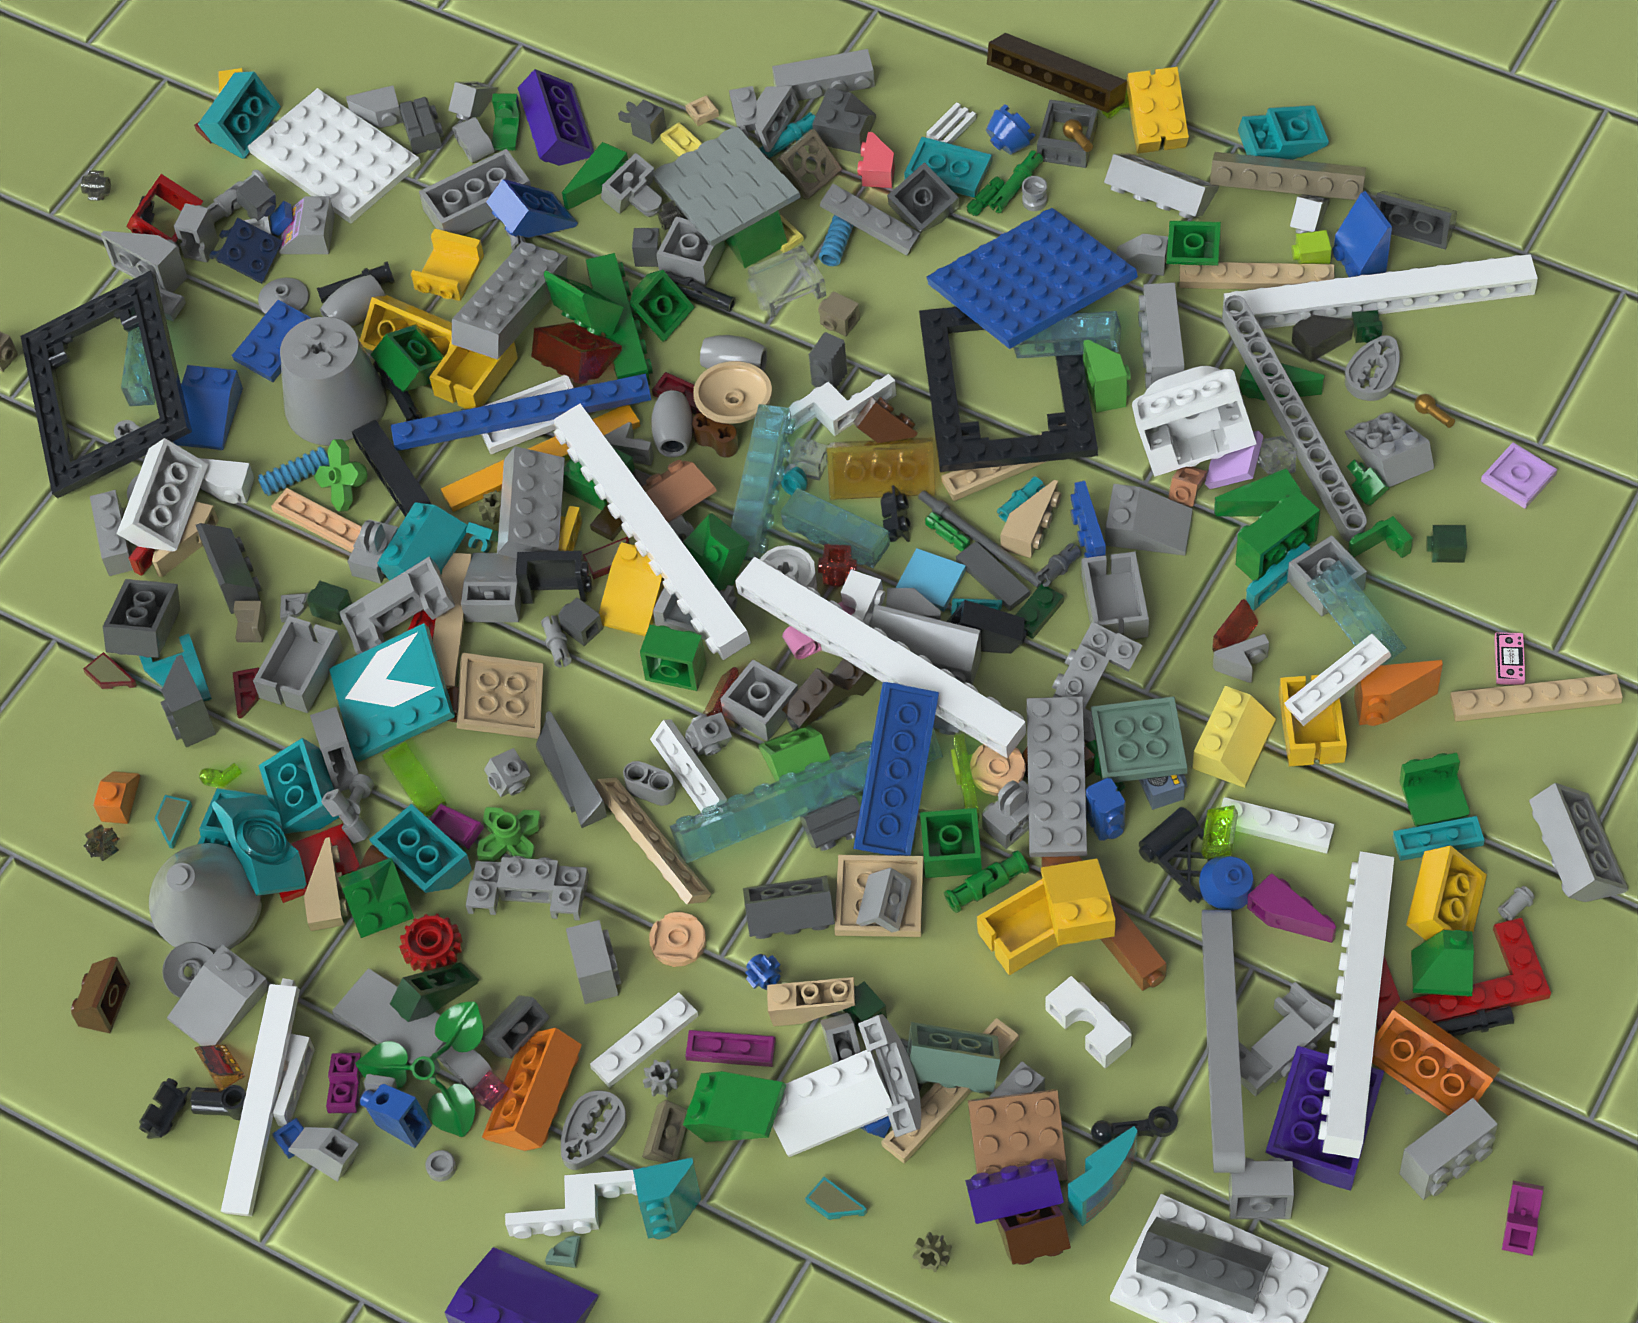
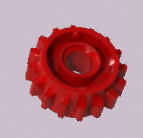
(428, 930)

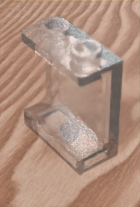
(785, 279)

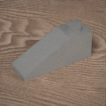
(774, 112)

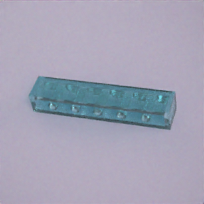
(761, 477)

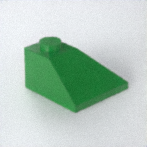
(1194, 243)
(660, 303)
(1444, 964)

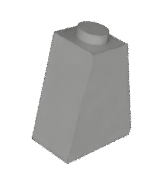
(335, 747)

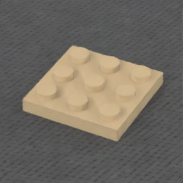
(500, 695)
(851, 884)

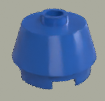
(1009, 131)
(1226, 882)

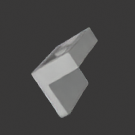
(884, 899)

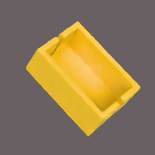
(1157, 110)
(470, 376)
(1318, 739)
(1019, 928)

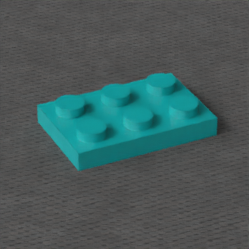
(955, 165)

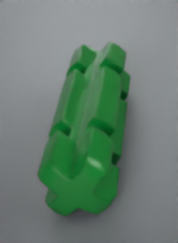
(984, 196)
(947, 531)

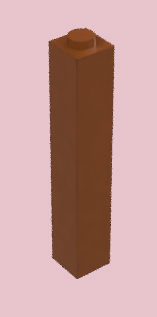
(1128, 944)

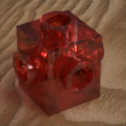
(836, 564)

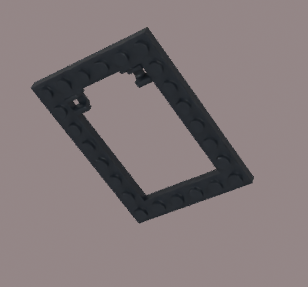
(44, 349)
(964, 452)

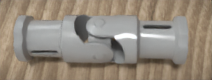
(227, 202)

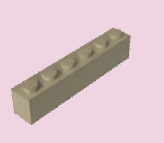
(1287, 176)

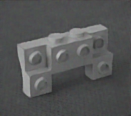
(395, 602)
(1088, 665)
(528, 881)
(1273, 1054)

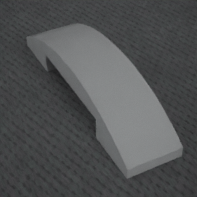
(897, 1071)

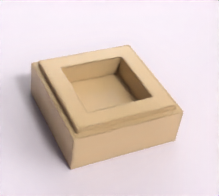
(702, 110)

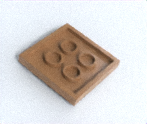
(1017, 1131)

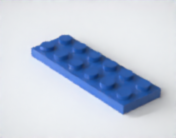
(896, 770)

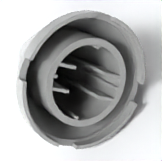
(203, 898)

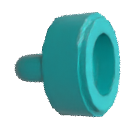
(794, 479)

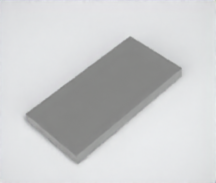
(370, 1013)

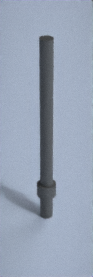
(944, 510)

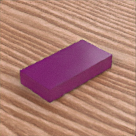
(457, 826)

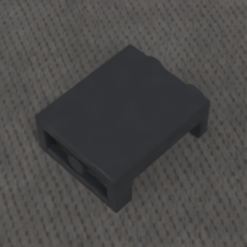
(552, 572)

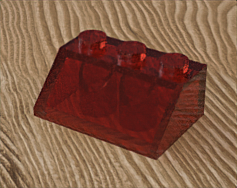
(573, 351)

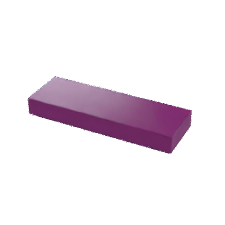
(730, 1048)

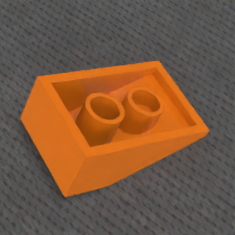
(1395, 689)

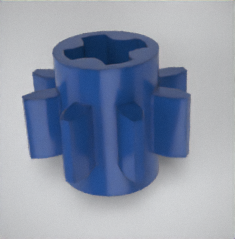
(763, 971)

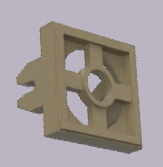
(822, 156)

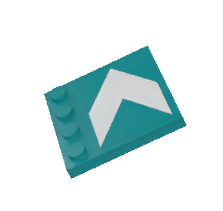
(391, 692)

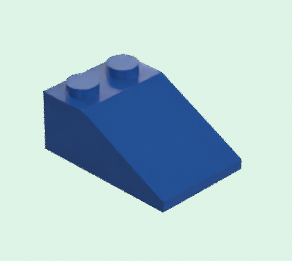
(528, 210)
(1363, 239)
(211, 404)

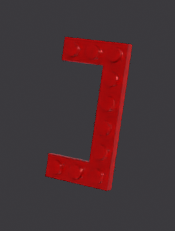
(1522, 986)

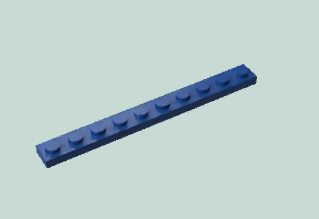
(519, 412)

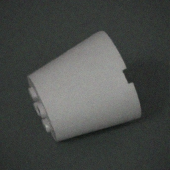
(328, 381)

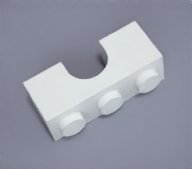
(861, 594)
(1074, 1003)

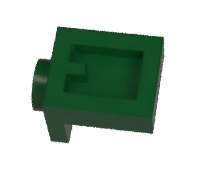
(1366, 326)

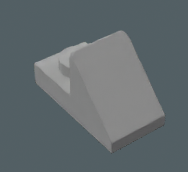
(623, 441)
(1237, 658)

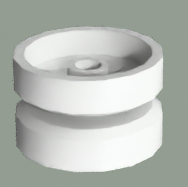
(794, 562)

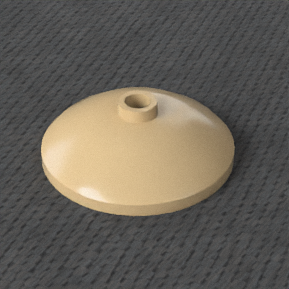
(732, 392)

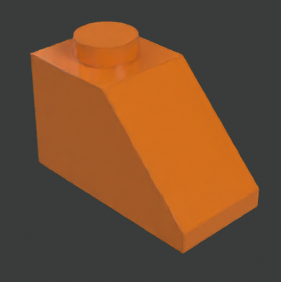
(116, 797)

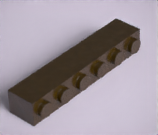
(1056, 72)

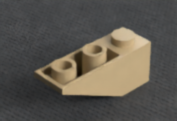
(1026, 523)
(190, 541)
(322, 894)
(808, 1000)

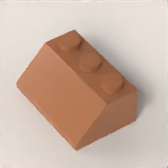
(678, 489)

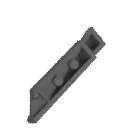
(569, 774)

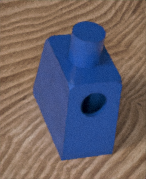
(397, 1113)

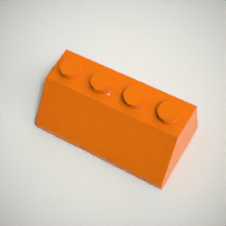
(1430, 1060)
(535, 1089)

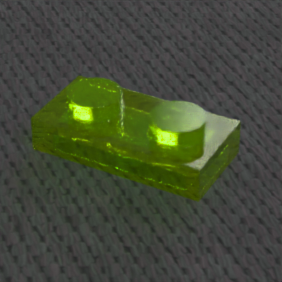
(1219, 832)

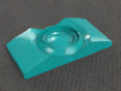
(260, 844)

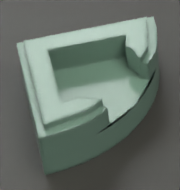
(564, 1253)

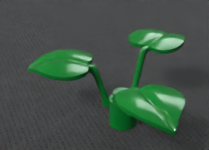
(454, 1107)

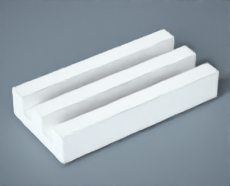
(948, 122)

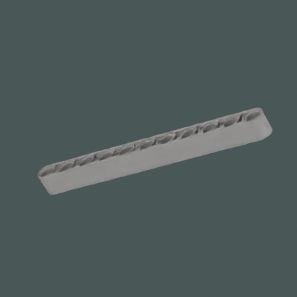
(1293, 428)
(1222, 1042)

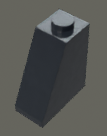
(998, 629)

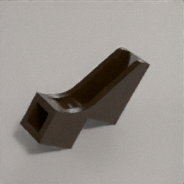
(825, 690)

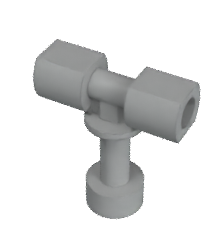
(349, 809)

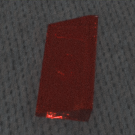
(1236, 627)
(714, 705)

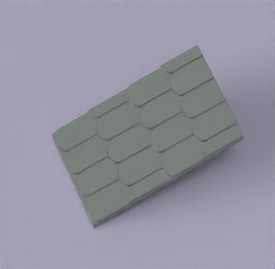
(730, 194)

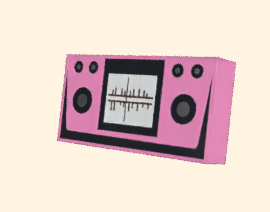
(1509, 658)

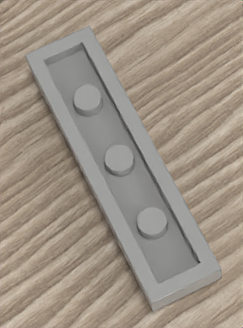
(869, 219)

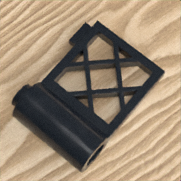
(1168, 842)

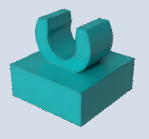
(481, 533)

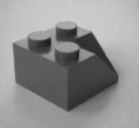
(843, 121)
(923, 199)

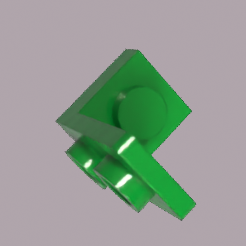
(506, 122)
(1390, 530)

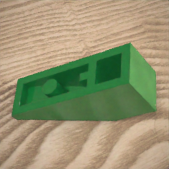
(593, 175)
(1304, 381)
(1256, 496)

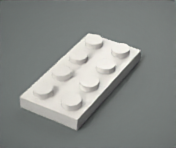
(507, 438)

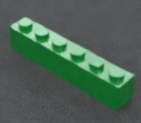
(606, 278)

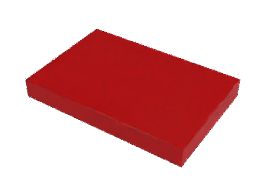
(309, 851)

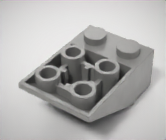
(1391, 448)
(491, 589)

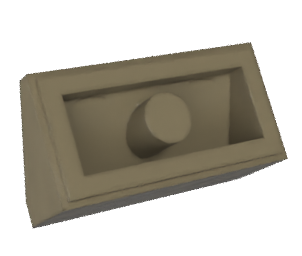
(666, 1133)

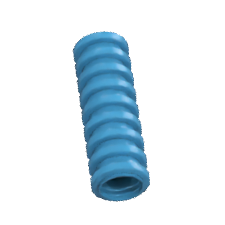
(835, 241)
(293, 471)

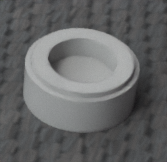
(440, 1165)

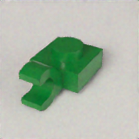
(1368, 484)

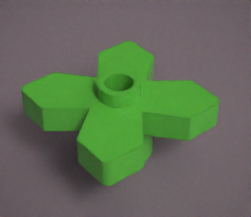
(341, 475)
(508, 834)

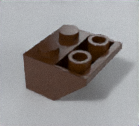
(882, 424)

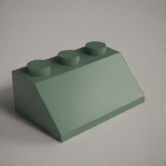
(953, 1057)

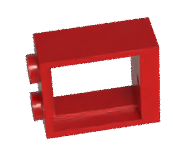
(169, 192)

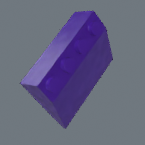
(1299, 1120)
(517, 1292)

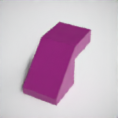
(1522, 1218)

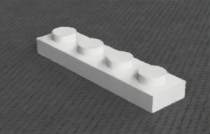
(1337, 679)
(687, 766)
(1282, 826)
(644, 1040)

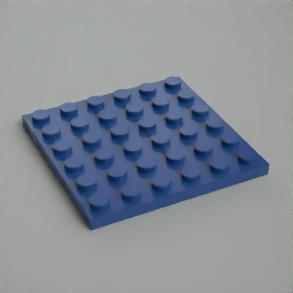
(1031, 277)

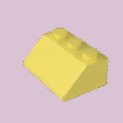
(1233, 737)

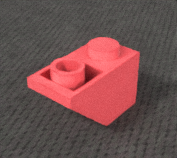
(877, 164)

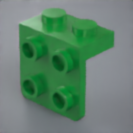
(1433, 789)

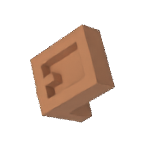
(1186, 485)

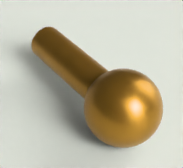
(1073, 130)
(1426, 405)

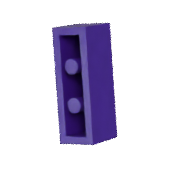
(1014, 1190)

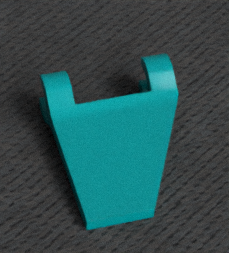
(160, 669)

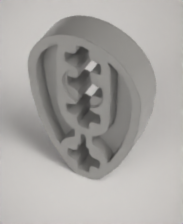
(1384, 376)
(581, 1117)

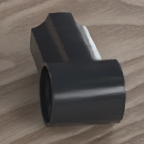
(215, 1102)

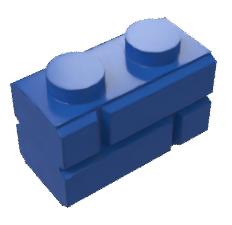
(1105, 809)

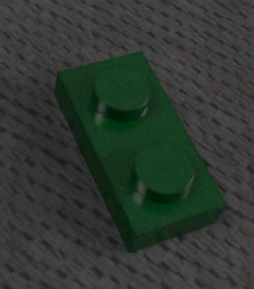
(1039, 609)

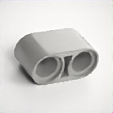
(650, 780)

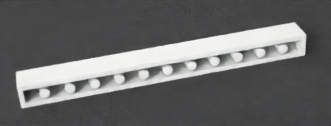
(1393, 291)
(652, 532)
(879, 655)
(1357, 1007)

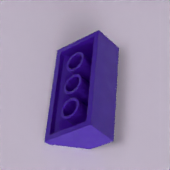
(555, 119)

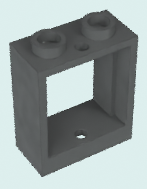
(1065, 151)

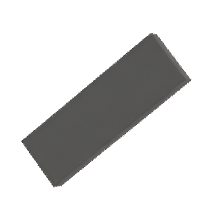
(993, 576)

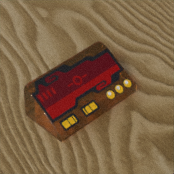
(220, 1065)

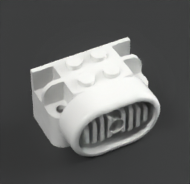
(1192, 418)

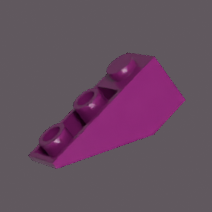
(1284, 909)

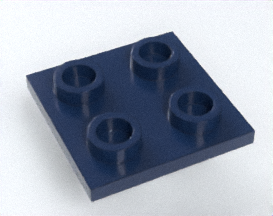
(247, 250)

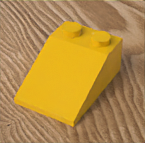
(630, 592)
(1078, 902)

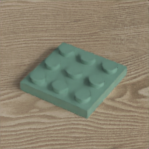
(1139, 739)

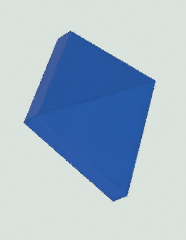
(878, 1127)

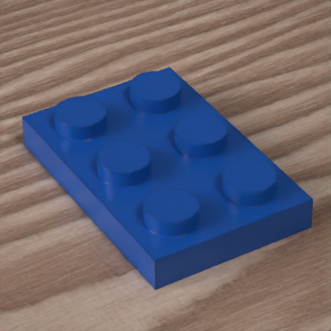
(262, 346)
(1085, 517)

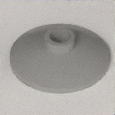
(286, 290)
(184, 955)

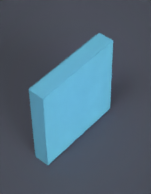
(932, 577)

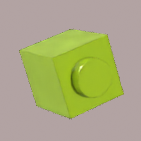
(1312, 248)

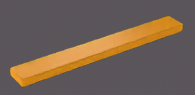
(490, 479)

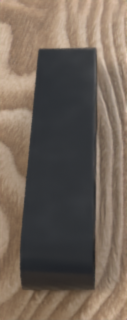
(389, 466)

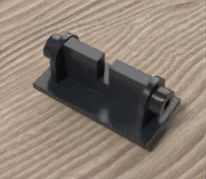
(896, 505)
(156, 1120)

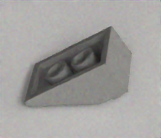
(145, 252)
(1146, 521)
(218, 998)

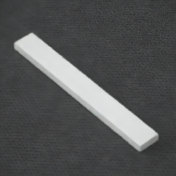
(260, 1100)

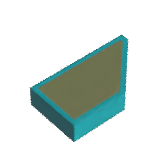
(172, 817)
(833, 1201)

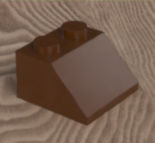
(101, 995)
(1034, 1234)

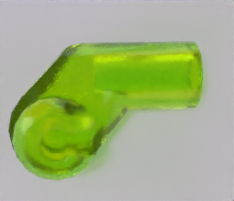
(219, 778)

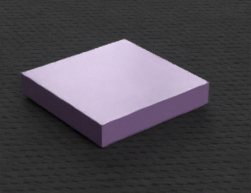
(1234, 466)
(1519, 475)

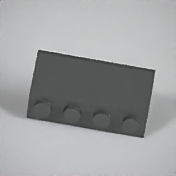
(1203, 1264)

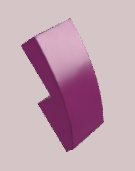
(344, 1083)

